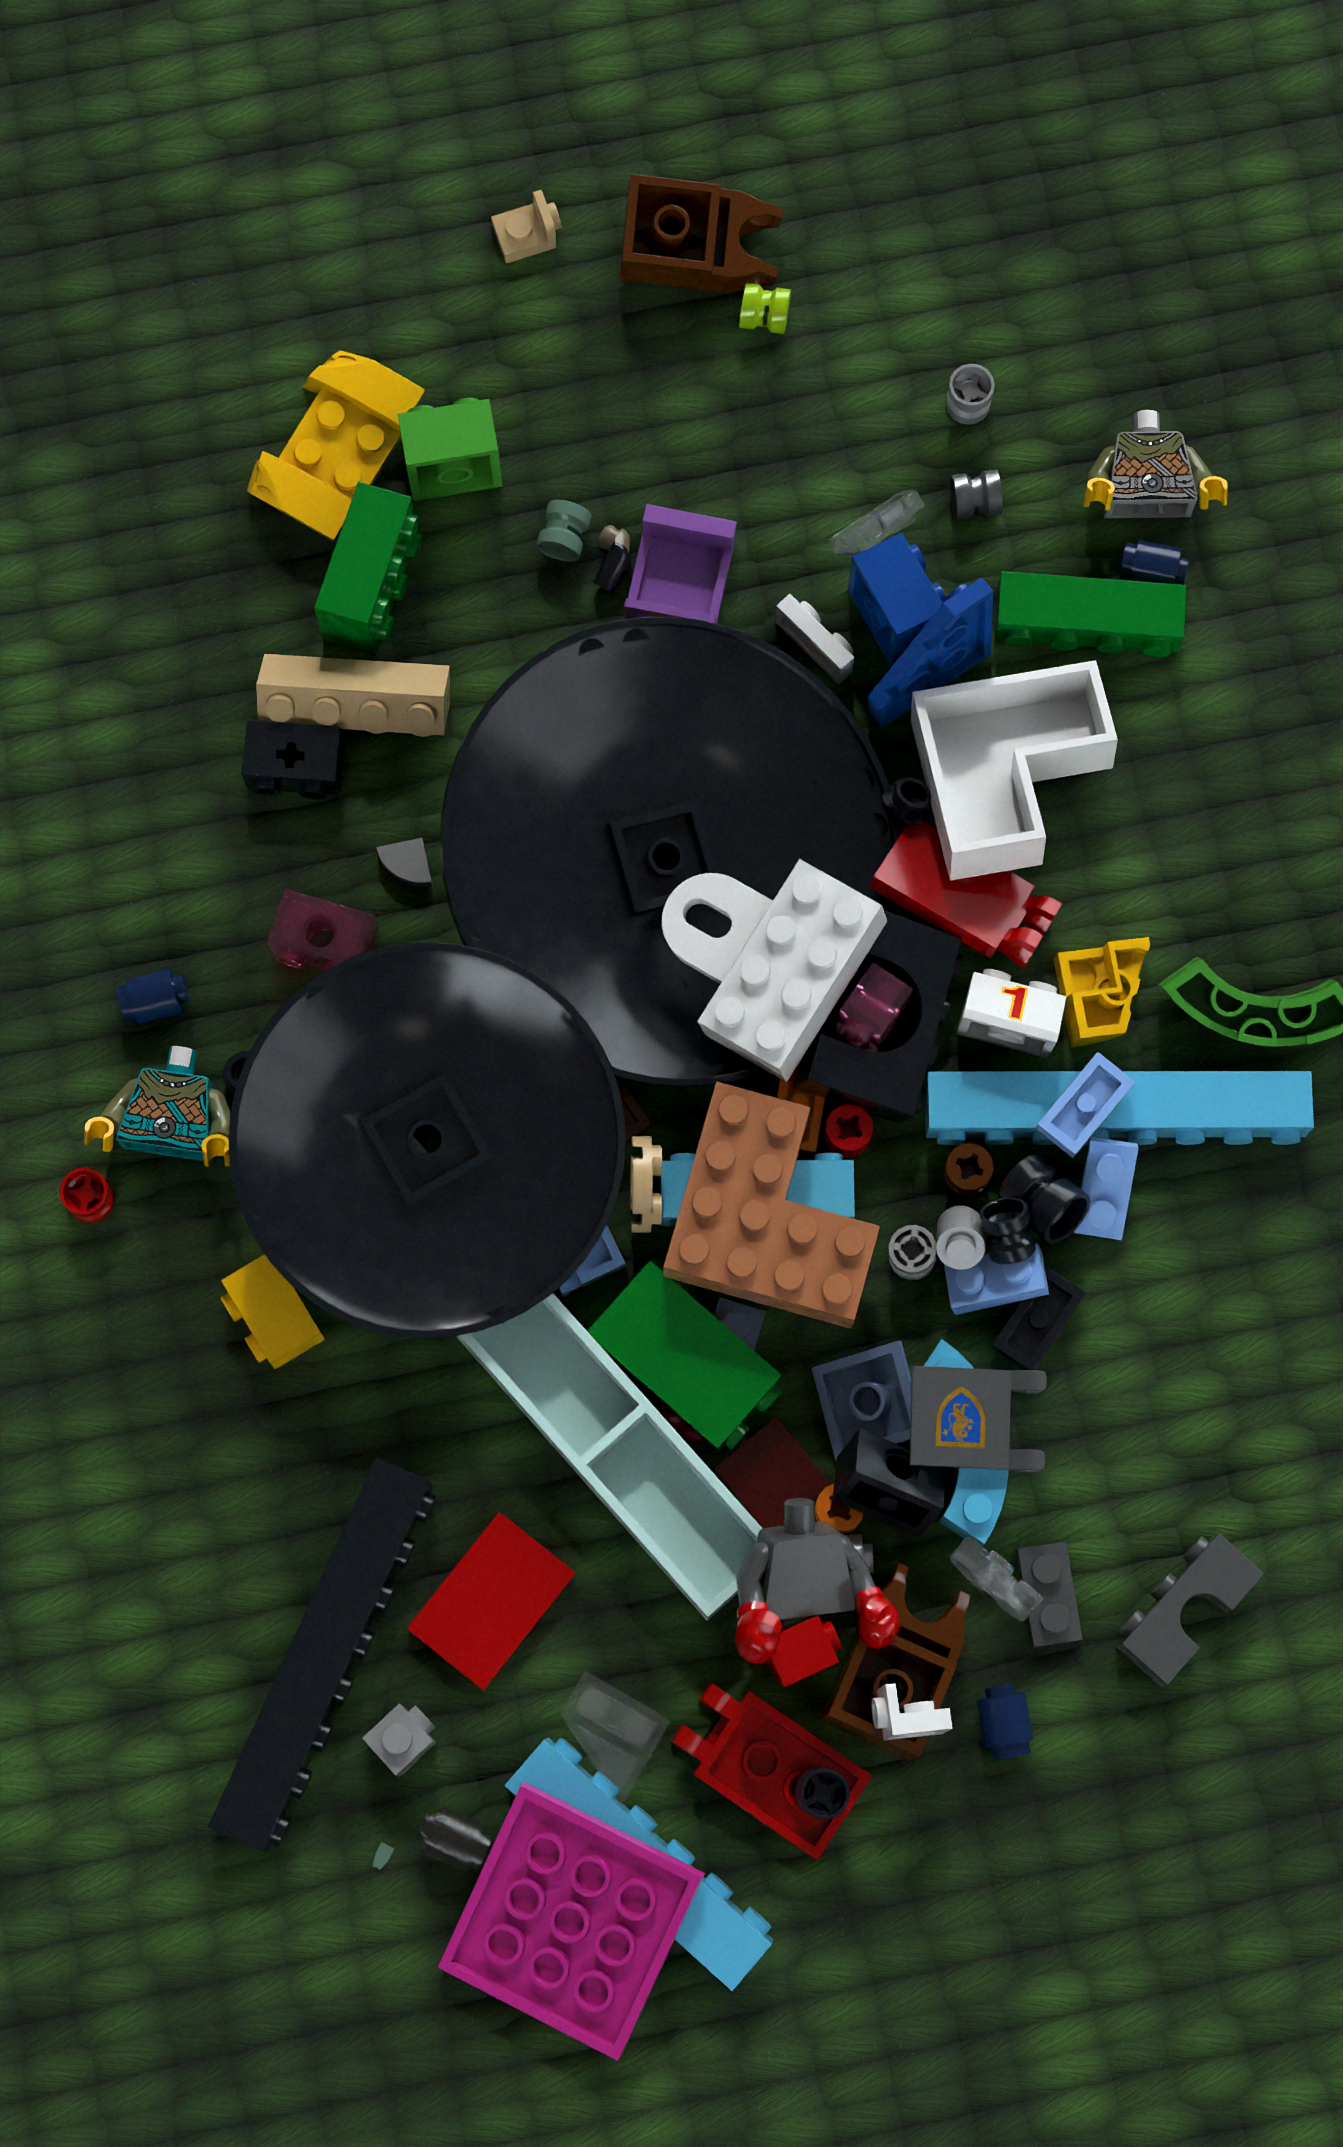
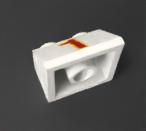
(1012, 1013)

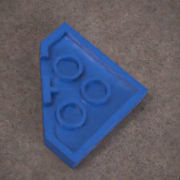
(942, 651)

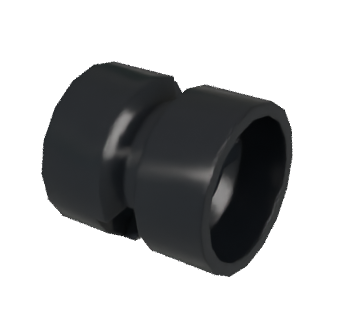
(1053, 1203)

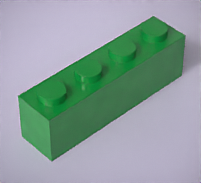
(1090, 613)

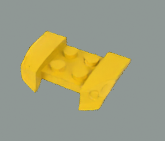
(337, 443)

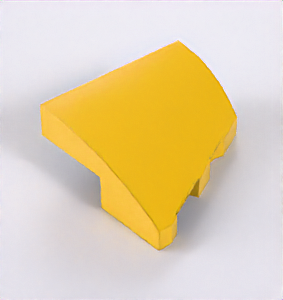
(1099, 988)

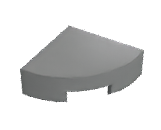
(407, 862)

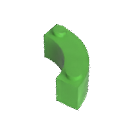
(1252, 1017)

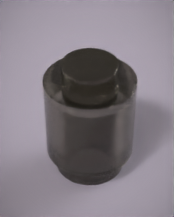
(455, 1839)

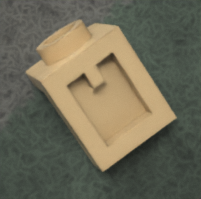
(527, 229)

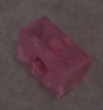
(303, 916)
(873, 1009)

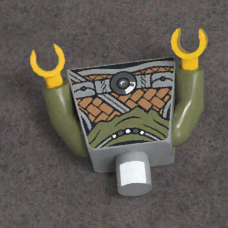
(1151, 474)

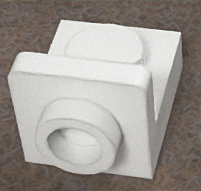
(917, 1721)

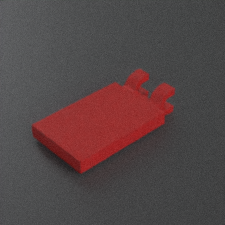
(976, 908)
(756, 1761)

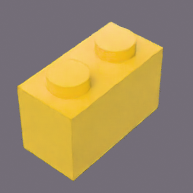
(271, 1311)

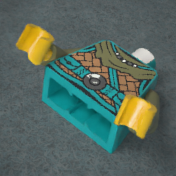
(167, 1113)

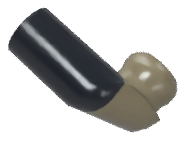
(617, 558)

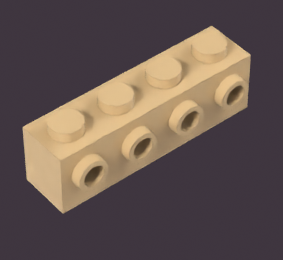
(354, 694)

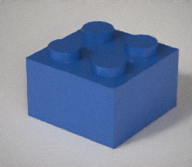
(893, 593)

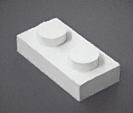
(804, 627)

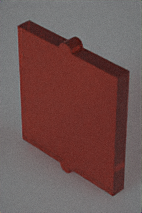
(769, 1472)

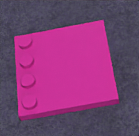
(571, 1920)

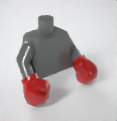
(805, 1573)

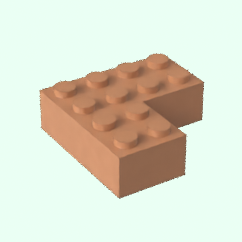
(743, 1233)

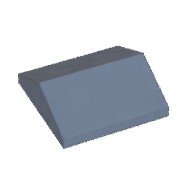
(866, 1393)

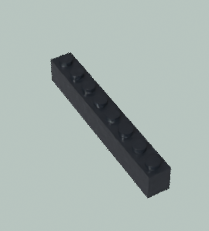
(322, 1655)

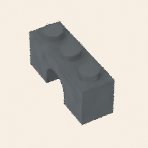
(1156, 1638)

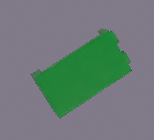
(687, 1357)

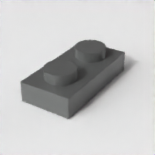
(1049, 1573)

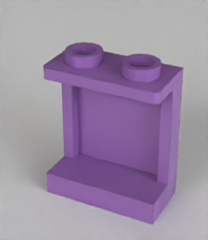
(681, 565)

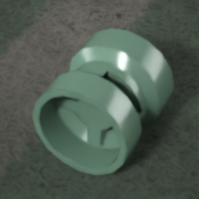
(563, 530)

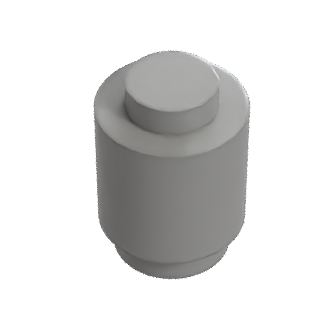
(960, 1237)

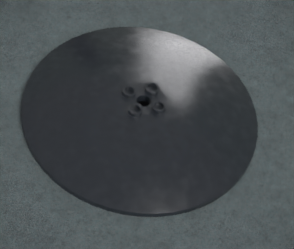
(635, 746)

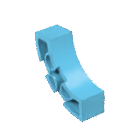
(975, 1493)

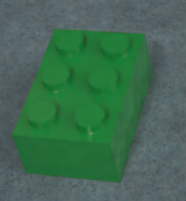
(368, 569)

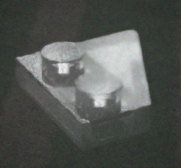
(878, 524)
(613, 1731)

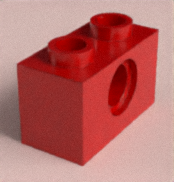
(804, 1650)

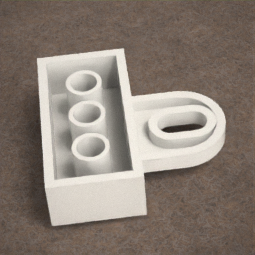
(779, 960)

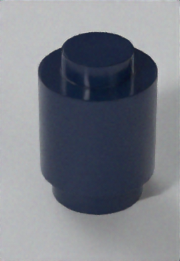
(1153, 563)
(153, 996)
(1005, 1721)

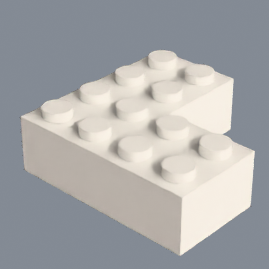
(987, 746)

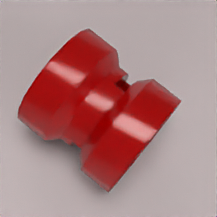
(82, 1188)

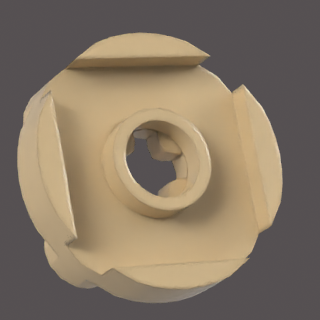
(642, 1198)

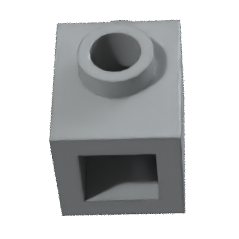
(401, 1738)

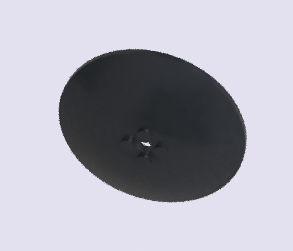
(443, 1234)

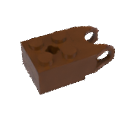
(705, 240)
(916, 1660)

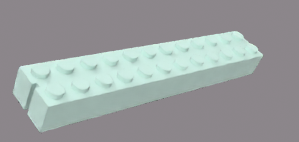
(620, 1448)

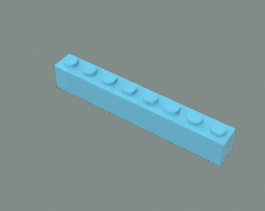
(1157, 1106)

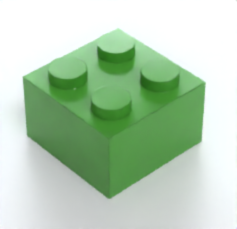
(450, 448)

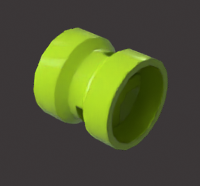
(754, 308)

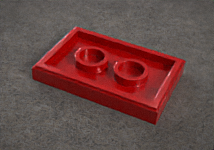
(491, 1601)

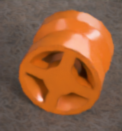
(837, 1512)

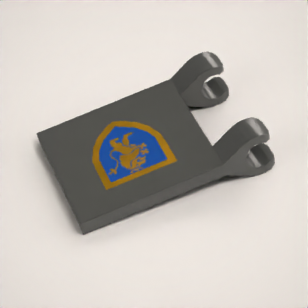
(965, 1418)

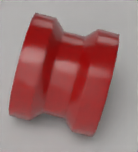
(844, 1138)

